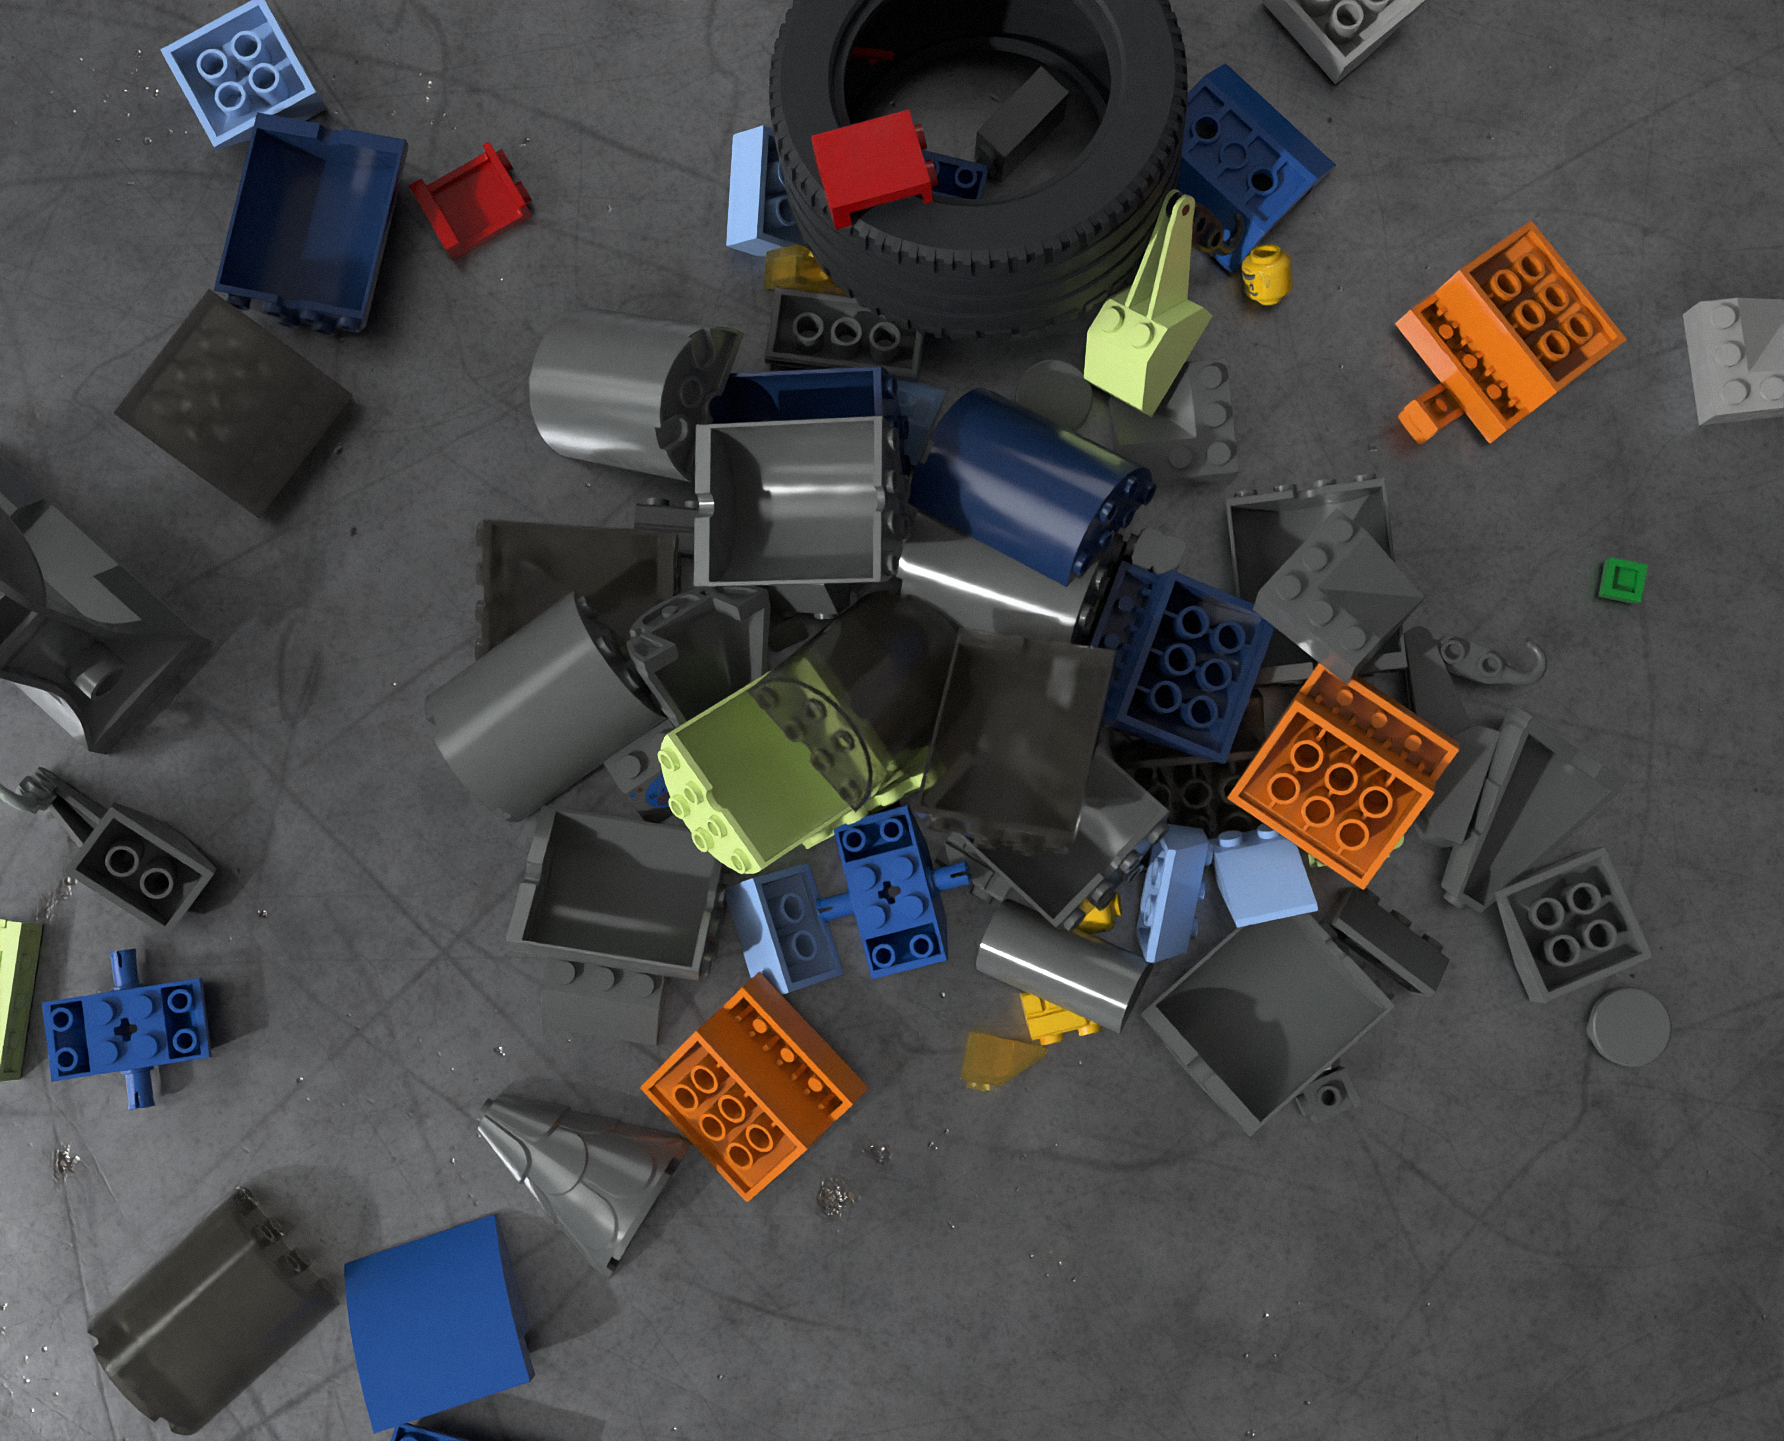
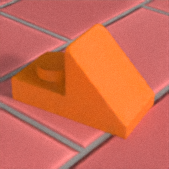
(1430, 413)

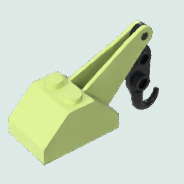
(1151, 325)

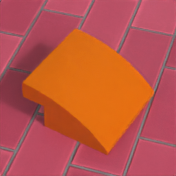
(1510, 331)
(1344, 773)
(754, 1087)

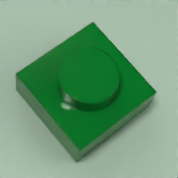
(1623, 580)

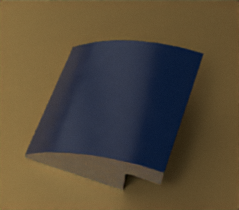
(1180, 659)

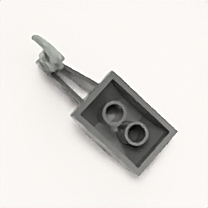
(127, 854)

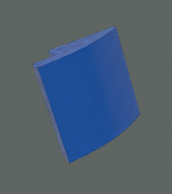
(437, 1323)

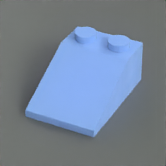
(1261, 876)

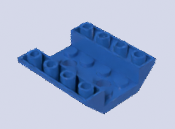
(1247, 142)

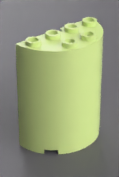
(745, 784)

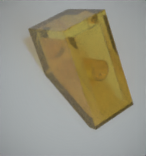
(796, 269)
(996, 1059)

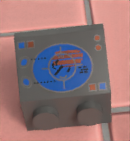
(641, 776)

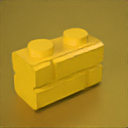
(1050, 1021)

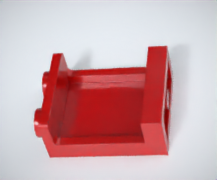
(873, 164)
(473, 202)

